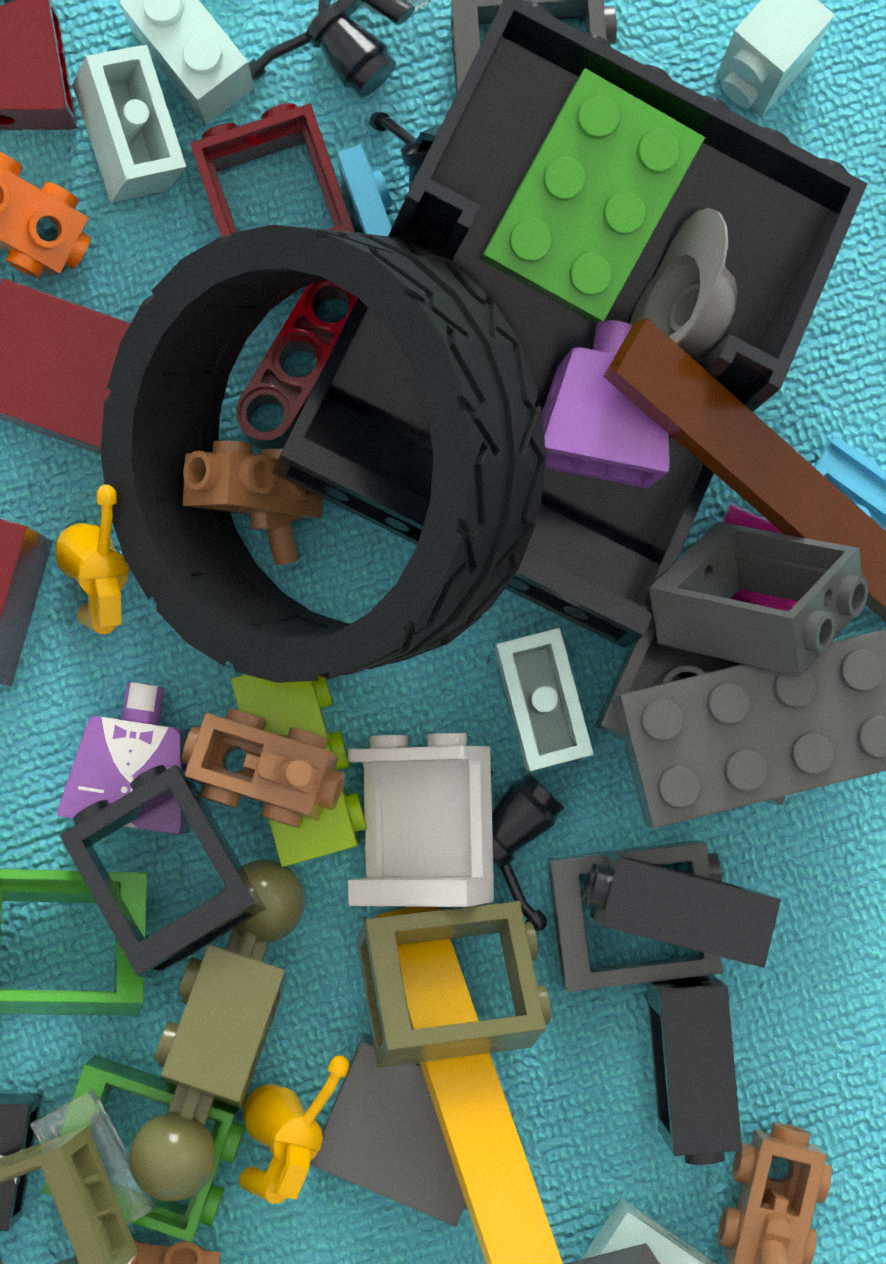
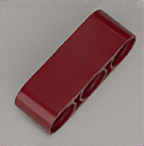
(272, 385)

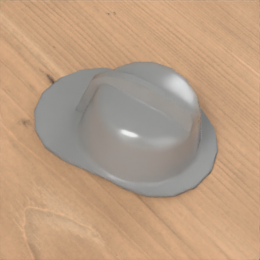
(692, 289)

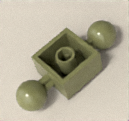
(218, 1039)

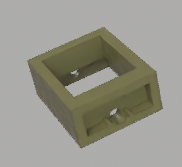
(386, 997)
(80, 1194)

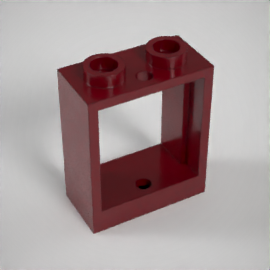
(276, 131)

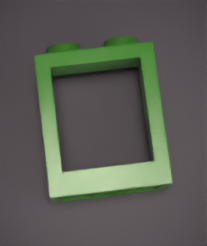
(70, 887)
(168, 1217)

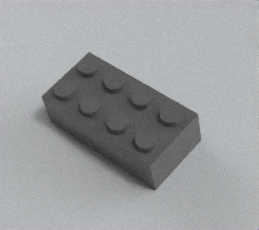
(756, 732)

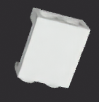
(426, 823)

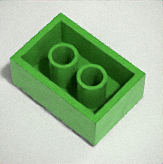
(592, 197)

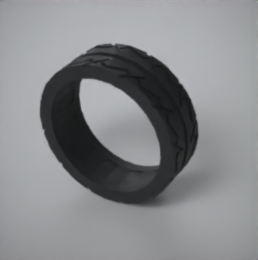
(169, 404)

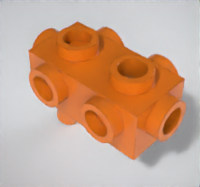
(19, 212)

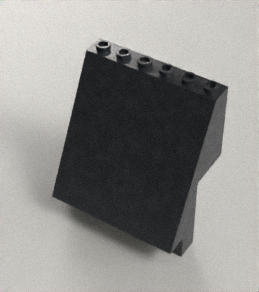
(594, 539)

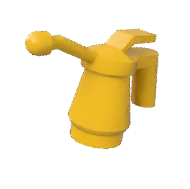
(90, 558)
(294, 1137)

